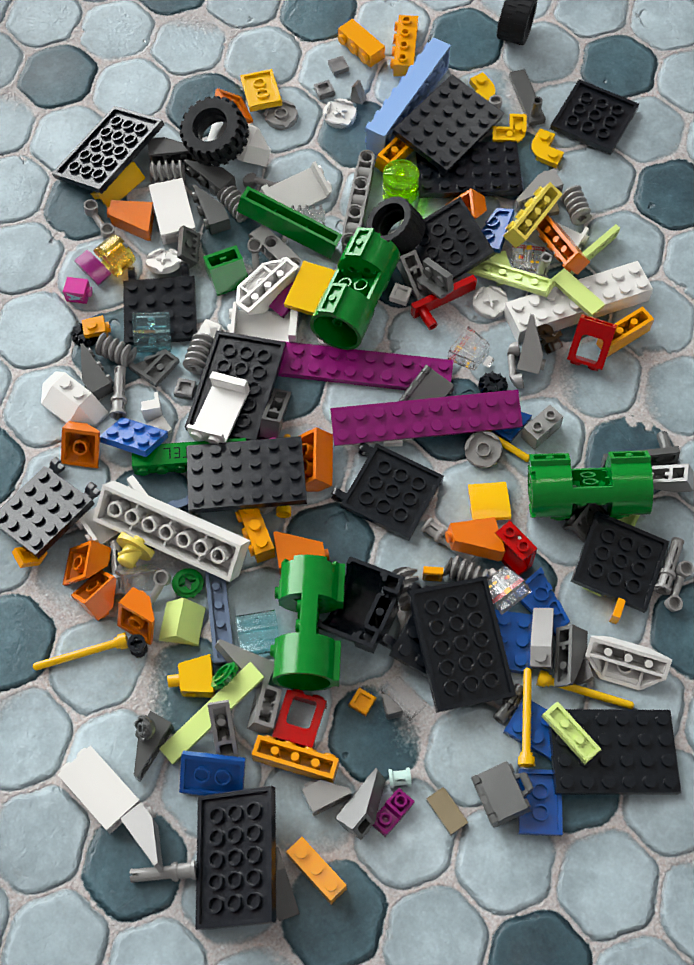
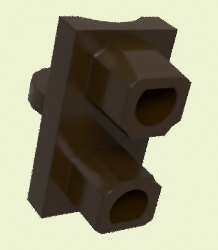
(549, 340)

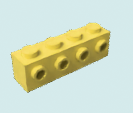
(532, 215)

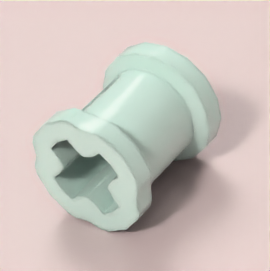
(399, 778)

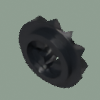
(79, 338)
(484, 383)

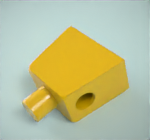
(194, 677)

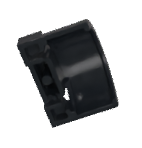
(368, 607)

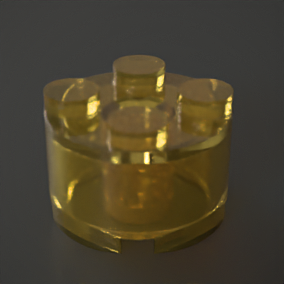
(115, 255)

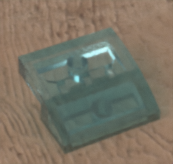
(151, 331)
(257, 631)

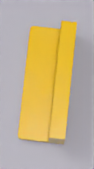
(126, 182)

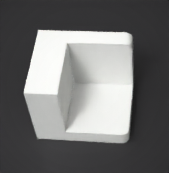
(151, 408)

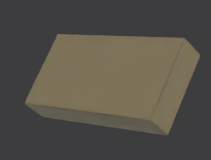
(447, 811)

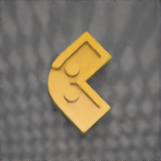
(483, 85)
(513, 133)
(543, 151)

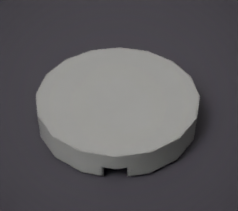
(281, 116)
(483, 449)

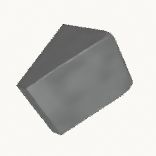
(357, 93)
(585, 673)
(391, 709)

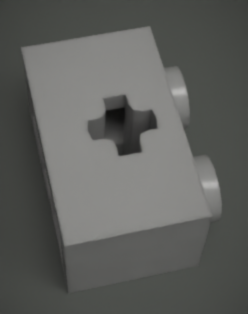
(542, 427)
(264, 709)

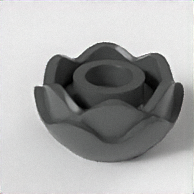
(144, 728)

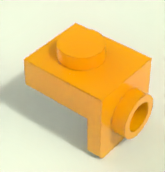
(95, 327)
(25, 558)

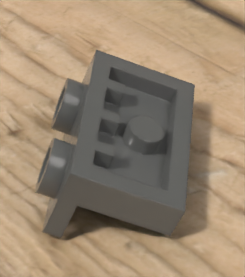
(188, 246)
(436, 279)
(581, 519)

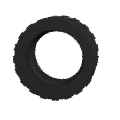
(516, 20)
(388, 214)

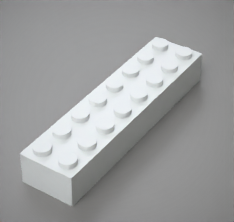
(616, 287)
(171, 530)

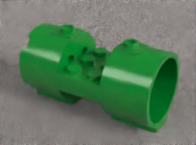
(355, 289)
(622, 485)
(305, 657)

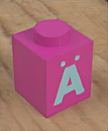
(77, 290)

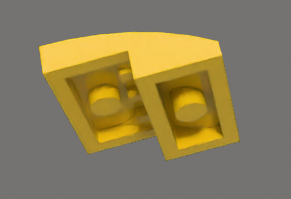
(489, 501)

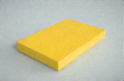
(261, 90)
(308, 287)

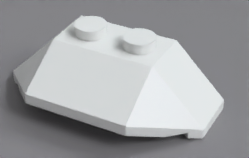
(256, 150)
(265, 285)
(71, 400)
(626, 662)

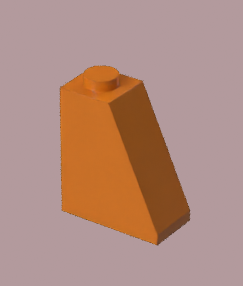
(132, 217)
(476, 538)
(290, 545)

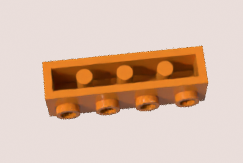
(562, 245)

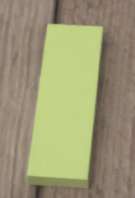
(578, 293)
(571, 732)

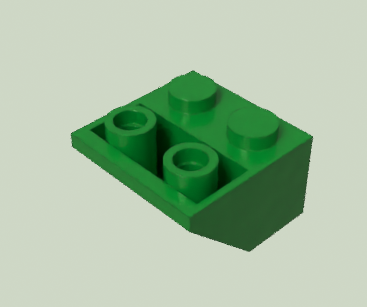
(225, 269)

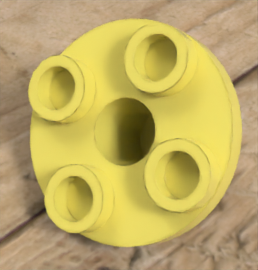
(132, 550)

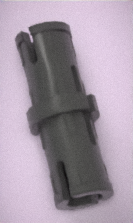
(508, 705)

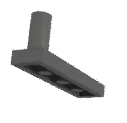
(527, 98)
(660, 456)

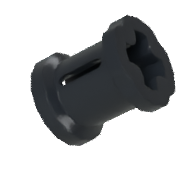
(143, 648)

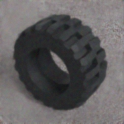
(204, 115)

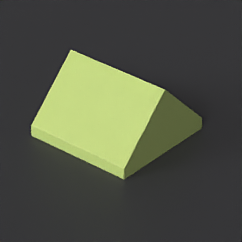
(182, 622)

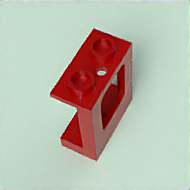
(595, 328)
(523, 548)
(300, 736)

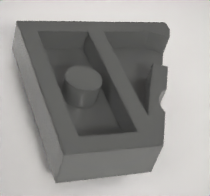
(155, 367)

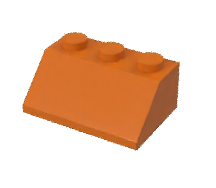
(317, 459)

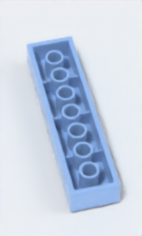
(409, 94)

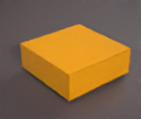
(432, 573)
(617, 611)
(362, 701)

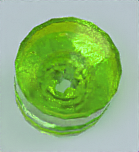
(400, 180)

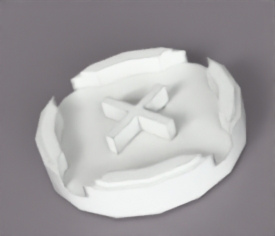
(340, 113)
(163, 261)
(489, 302)

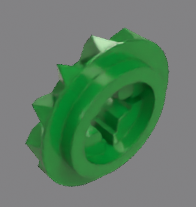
(179, 580)
(224, 675)

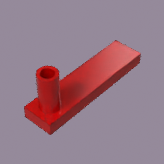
(425, 305)

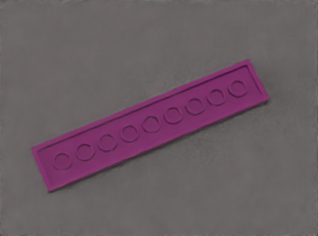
(357, 366)
(426, 417)

